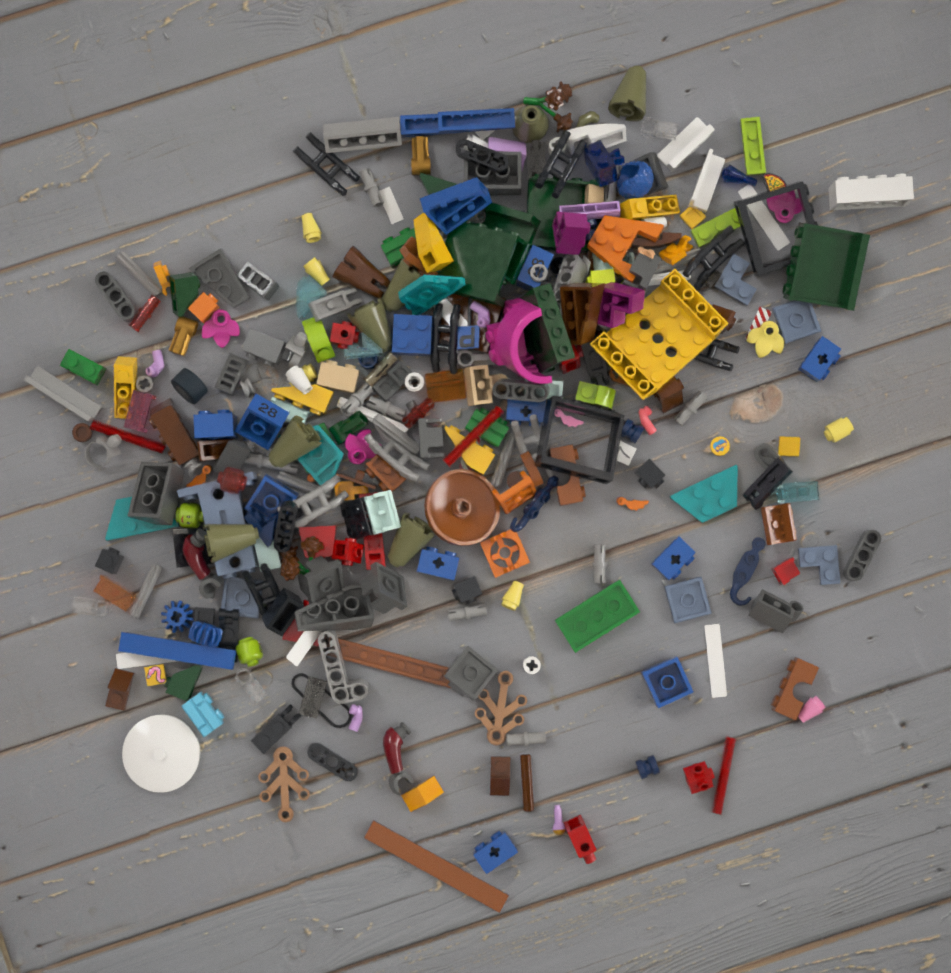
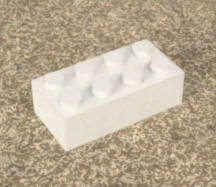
(871, 193)

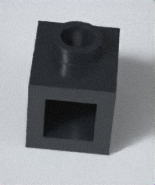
(650, 475)
(109, 560)
(467, 590)

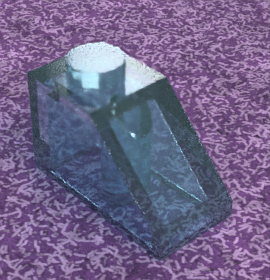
(306, 292)
(798, 492)

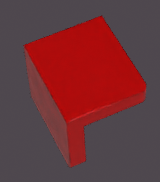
(785, 571)

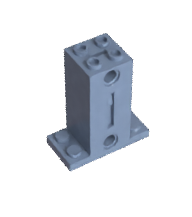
(224, 511)

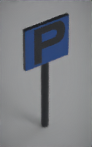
(468, 335)

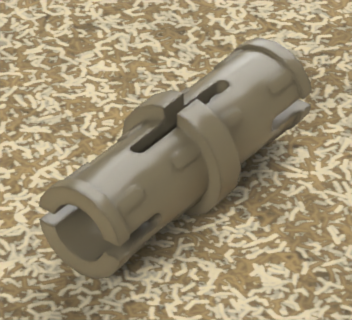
(380, 369)

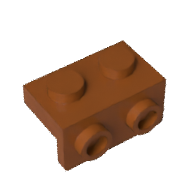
(410, 254)
(385, 474)
(778, 523)

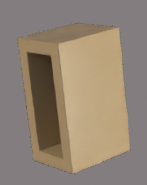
(338, 377)

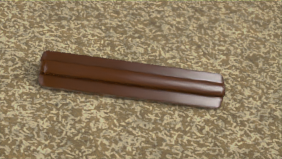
(527, 787)

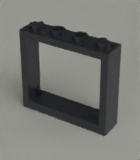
(747, 230)
(592, 411)

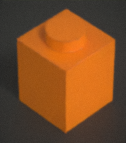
(204, 307)

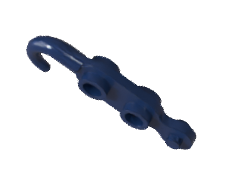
(531, 510)
(745, 570)

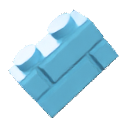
(203, 713)

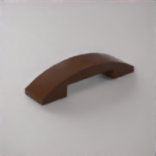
(666, 239)

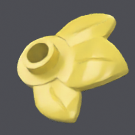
(766, 342)

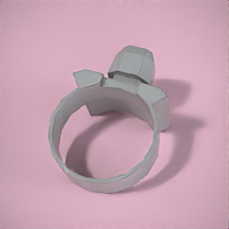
(299, 346)
(111, 445)

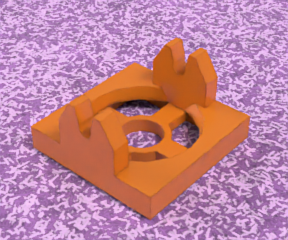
(516, 494)
(498, 570)

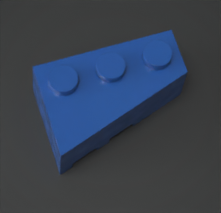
(456, 204)

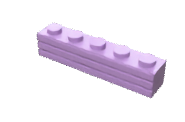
(594, 210)

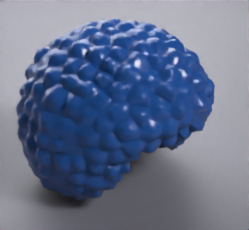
(635, 180)

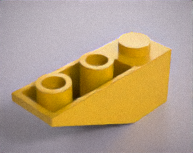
(649, 207)
(430, 245)
(124, 383)
(317, 399)
(475, 457)

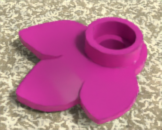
(787, 202)
(220, 331)
(359, 444)

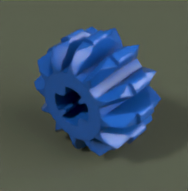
(182, 620)
(205, 634)

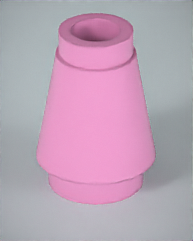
(811, 709)

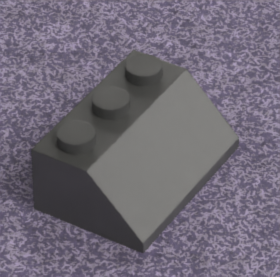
(497, 183)
(156, 493)

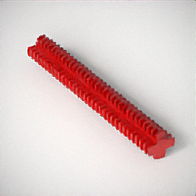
(476, 432)
(128, 437)
(724, 774)

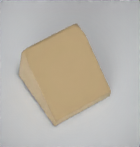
(594, 194)

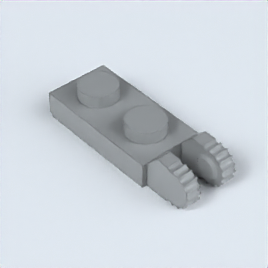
(333, 304)

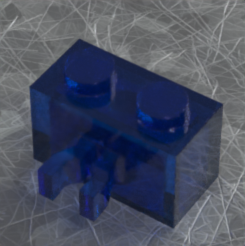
(601, 163)

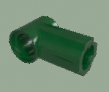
(348, 426)

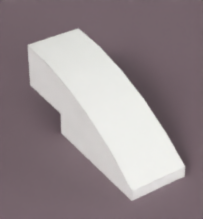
(608, 134)

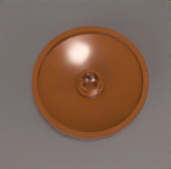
(461, 507)

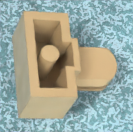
(480, 384)

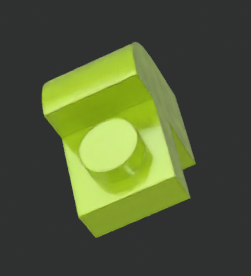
(318, 339)
(596, 395)

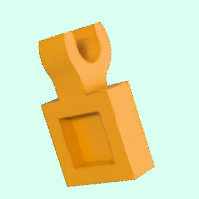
(674, 253)
(162, 273)
(349, 487)

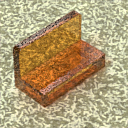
(445, 386)
(114, 592)

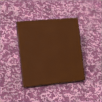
(358, 479)

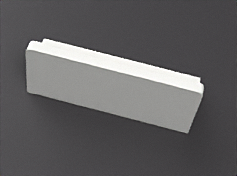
(685, 144)
(706, 182)

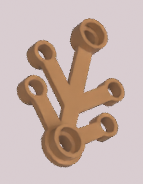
(500, 711)
(284, 780)

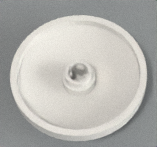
(161, 753)

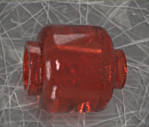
(232, 480)

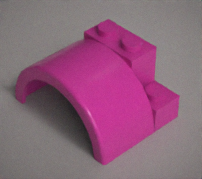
(508, 340)

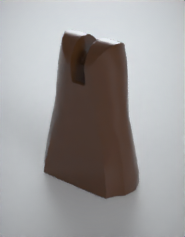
(360, 273)

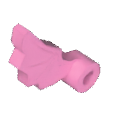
(569, 420)

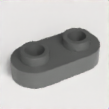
(767, 460)

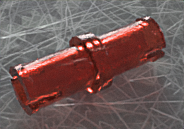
(144, 313)
(417, 412)

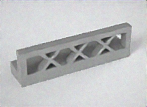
(64, 394)

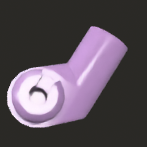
(483, 314)
(157, 366)
(357, 717)

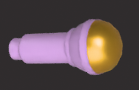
(558, 827)

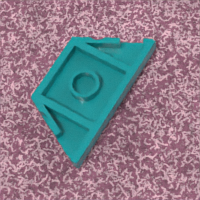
(428, 291)
(324, 460)
(710, 495)
(124, 526)

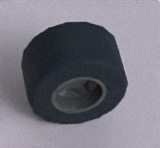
(189, 386)

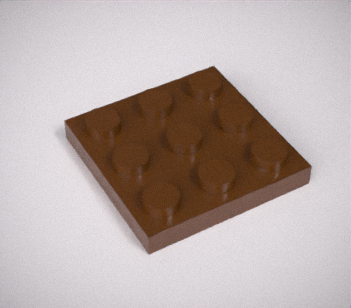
(495, 316)

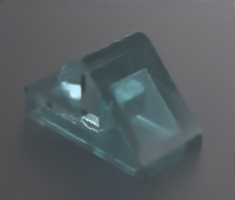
(369, 349)

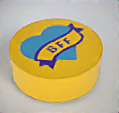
(719, 446)

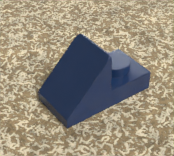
(265, 529)

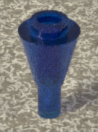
(733, 175)

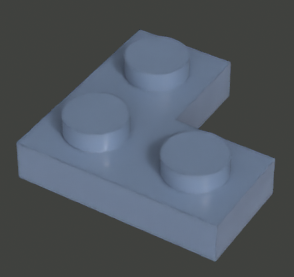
(731, 283)
(825, 558)

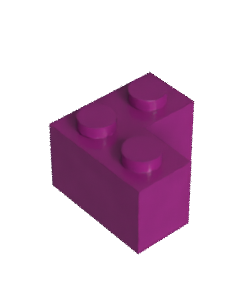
(570, 232)
(618, 301)

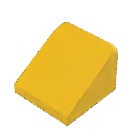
(789, 446)

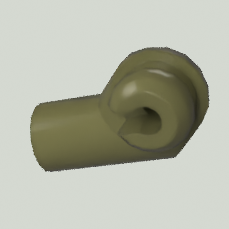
(589, 117)

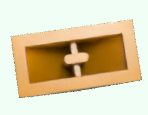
(422, 794)

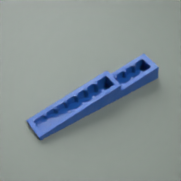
(456, 122)
(177, 650)

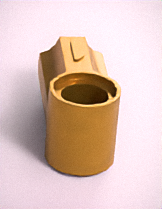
(420, 162)
(184, 331)

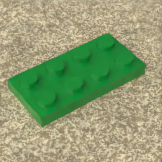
(597, 616)

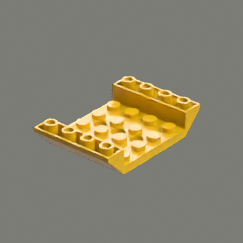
(677, 315)

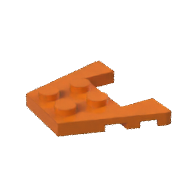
(615, 238)

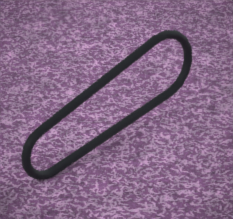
(329, 721)

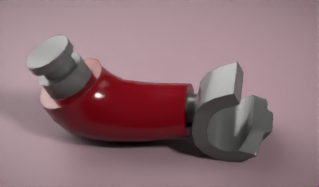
(193, 553)
(392, 748)

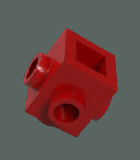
(340, 329)
(347, 551)
(699, 777)

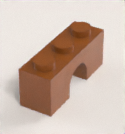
(572, 491)
(785, 702)

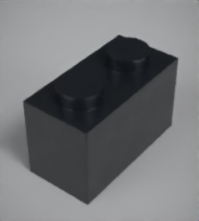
(281, 612)

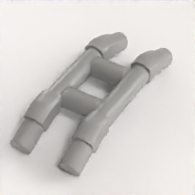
(522, 442)
(406, 455)
(325, 505)

